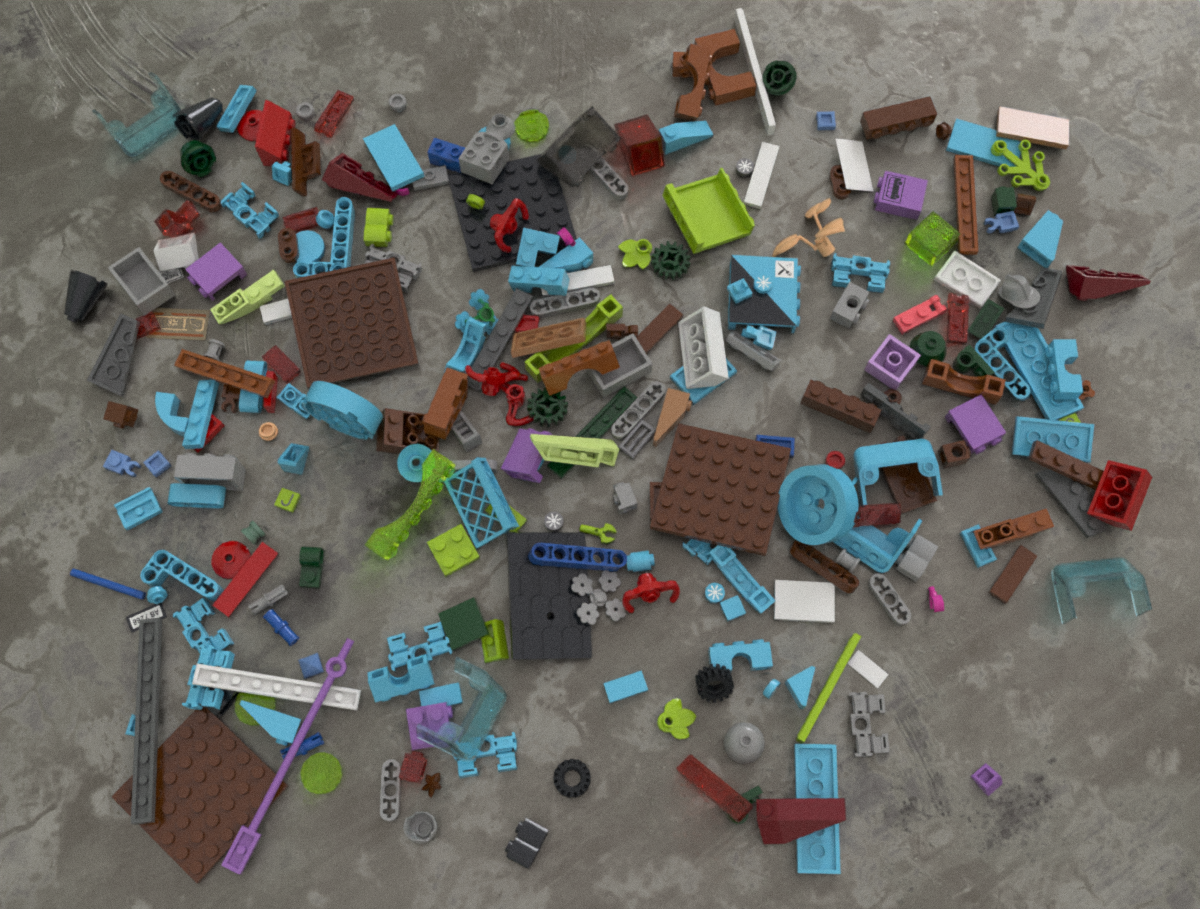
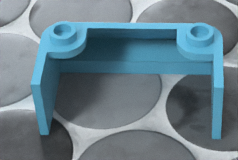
(870, 458)
(874, 546)

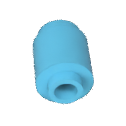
(640, 561)

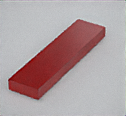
(245, 579)

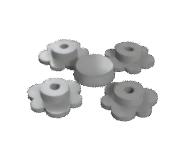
(598, 597)

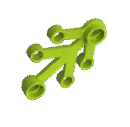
(1023, 165)

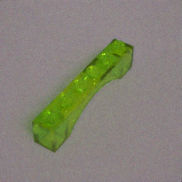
(434, 473)

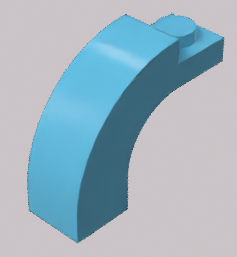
(470, 345)

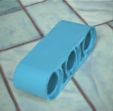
(248, 401)
(196, 495)

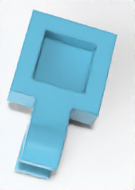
(762, 336)

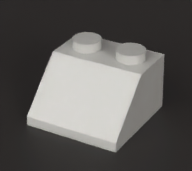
(176, 252)

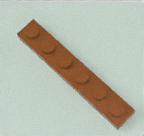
(965, 204)
(224, 373)

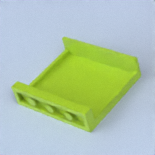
(709, 212)

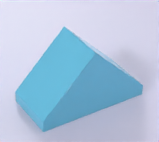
(294, 458)
(800, 686)

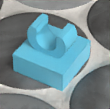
(282, 172)
(739, 291)

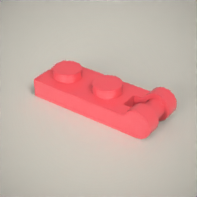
(919, 315)

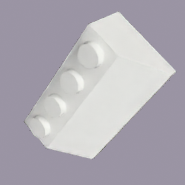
(703, 349)

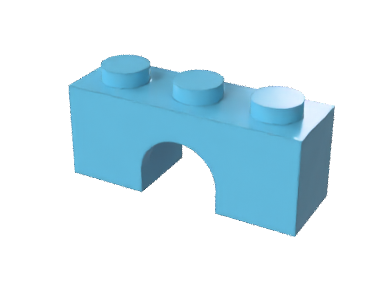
(552, 280)
(1063, 384)
(757, 653)
(386, 686)

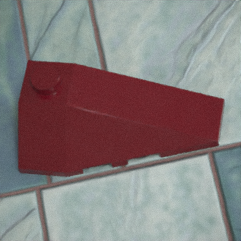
(348, 176)
(1092, 284)
(789, 819)

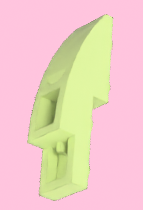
(246, 301)

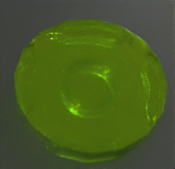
(531, 126)
(264, 701)
(321, 773)

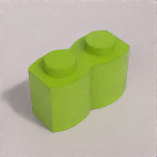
(378, 227)

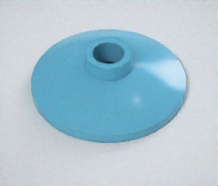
(405, 459)

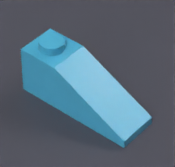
(683, 134)
(571, 258)
(275, 723)

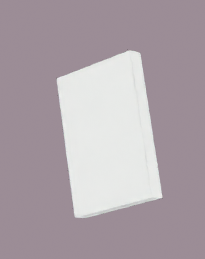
(967, 278)
(804, 601)

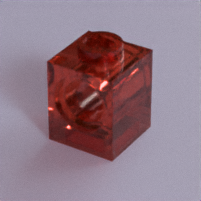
(413, 767)

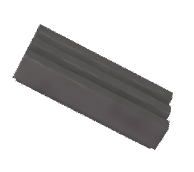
(627, 451)

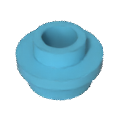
(156, 594)

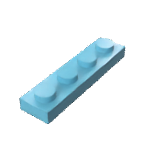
(200, 414)

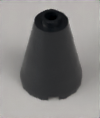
(198, 118)
(82, 295)

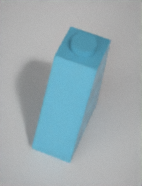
(1043, 239)

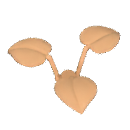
(822, 242)

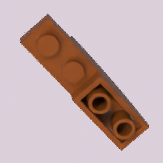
(1013, 530)

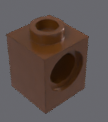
(948, 459)

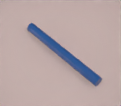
(108, 584)

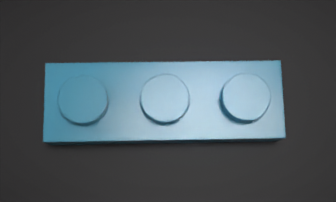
(236, 108)

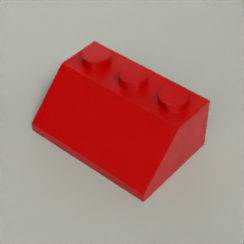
(274, 134)
(1120, 494)

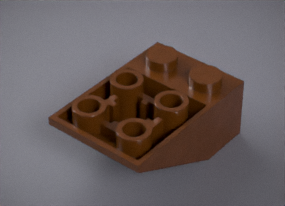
(403, 429)

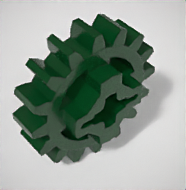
(670, 260)
(556, 405)

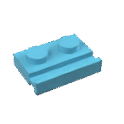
(138, 508)

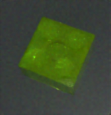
(932, 238)

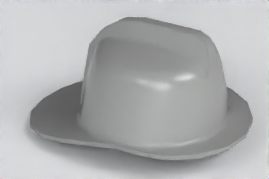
(1019, 292)

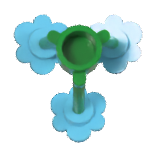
(484, 313)

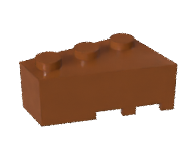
(446, 404)

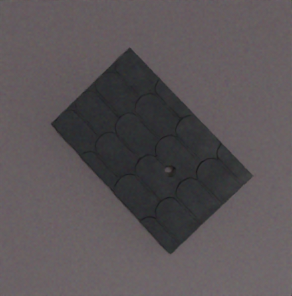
(541, 590)

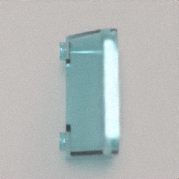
(149, 128)
(1071, 577)
(467, 739)

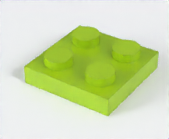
(453, 550)

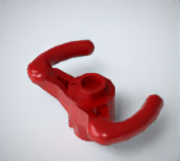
(506, 222)
(492, 378)
(515, 398)
(649, 591)

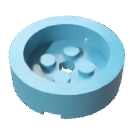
(342, 410)
(800, 503)

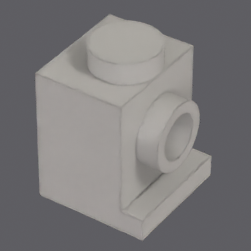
(624, 497)

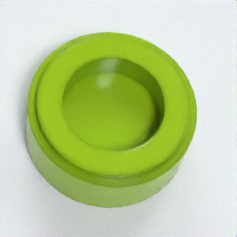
(475, 201)

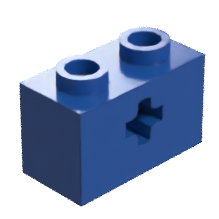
(445, 153)

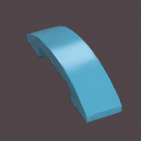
(741, 579)

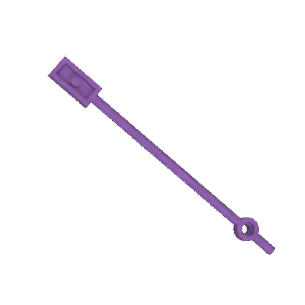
(248, 837)

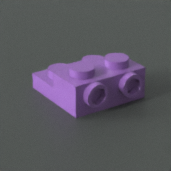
(429, 716)

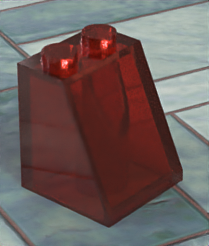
(640, 144)

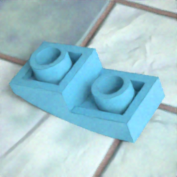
(293, 399)

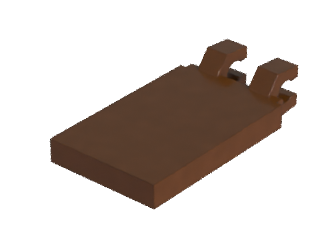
(908, 485)

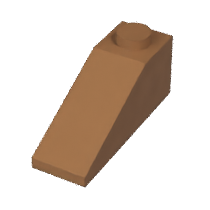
(673, 411)

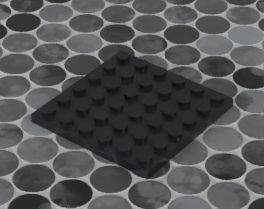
(520, 180)

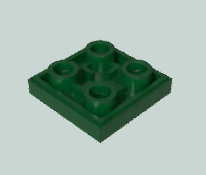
(463, 624)

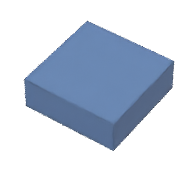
(826, 120)
(157, 464)

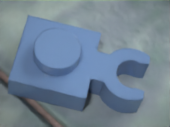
(1003, 222)
(119, 463)

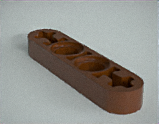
(190, 191)
(823, 567)

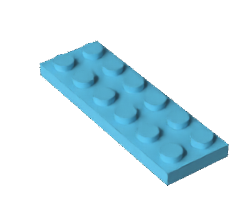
(1028, 353)
(817, 778)

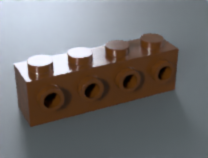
(898, 118)
(841, 406)

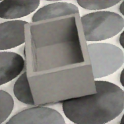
(141, 281)
(633, 366)
(210, 470)

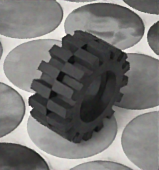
(714, 674)
(581, 787)

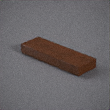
(659, 328)
(1012, 574)

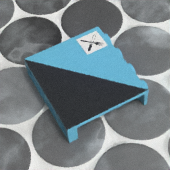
(768, 309)

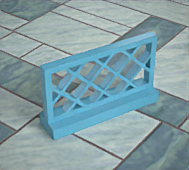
(496, 499)

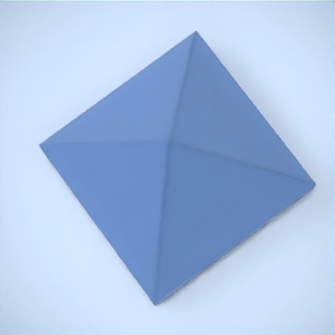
(311, 666)

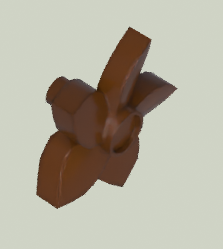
(432, 784)

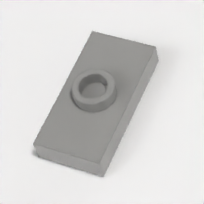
(433, 177)

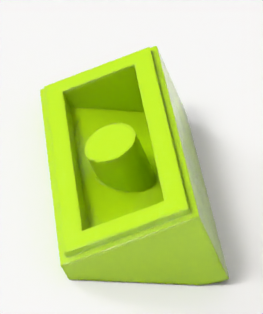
(495, 644)

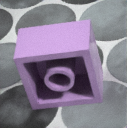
(892, 362)

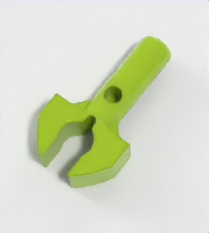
(599, 532)

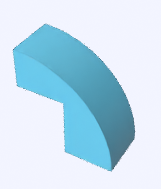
(167, 409)

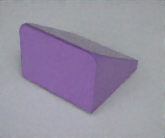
(987, 779)

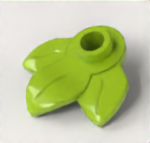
(634, 255)
(678, 717)

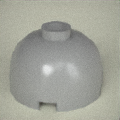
(744, 743)

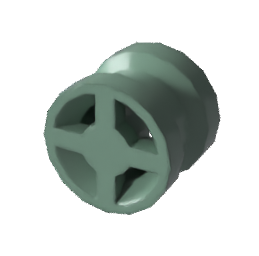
(253, 532)

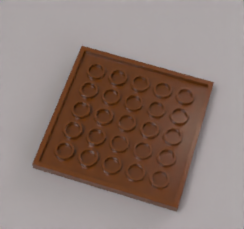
(351, 322)
(721, 489)
(203, 792)

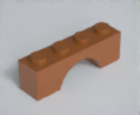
(696, 61)
(599, 357)
(943, 377)

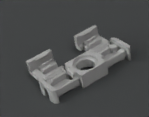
(405, 268)
(864, 742)

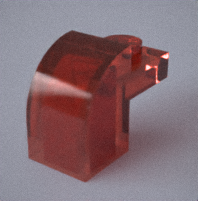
(179, 222)

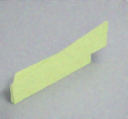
(576, 449)

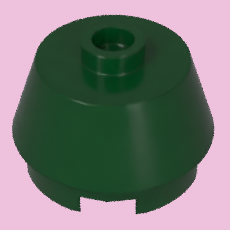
(779, 77)
(197, 158)
(929, 346)

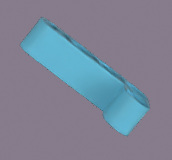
(1005, 367)
(186, 577)

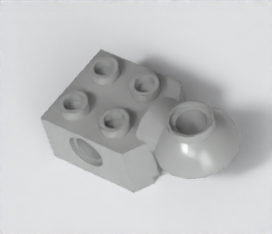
(487, 150)

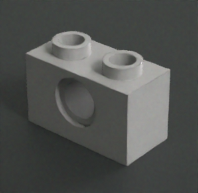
(843, 313)

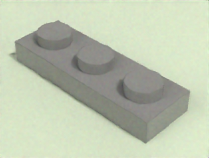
(752, 351)

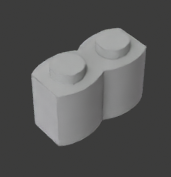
(916, 557)

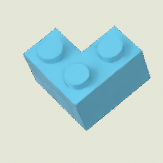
(533, 242)

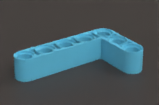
(338, 248)

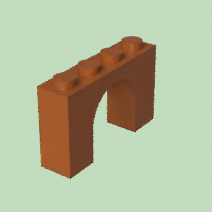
(725, 88)

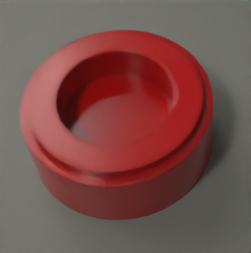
(835, 459)

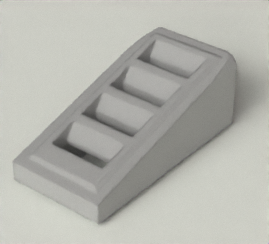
(470, 440)

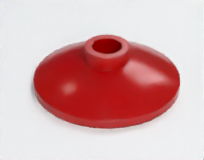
(248, 129)
(229, 569)

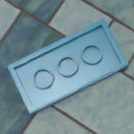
(977, 141)
(393, 157)
(1064, 436)

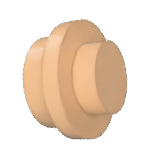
(268, 431)

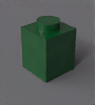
(1003, 200)

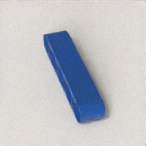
(585, 552)

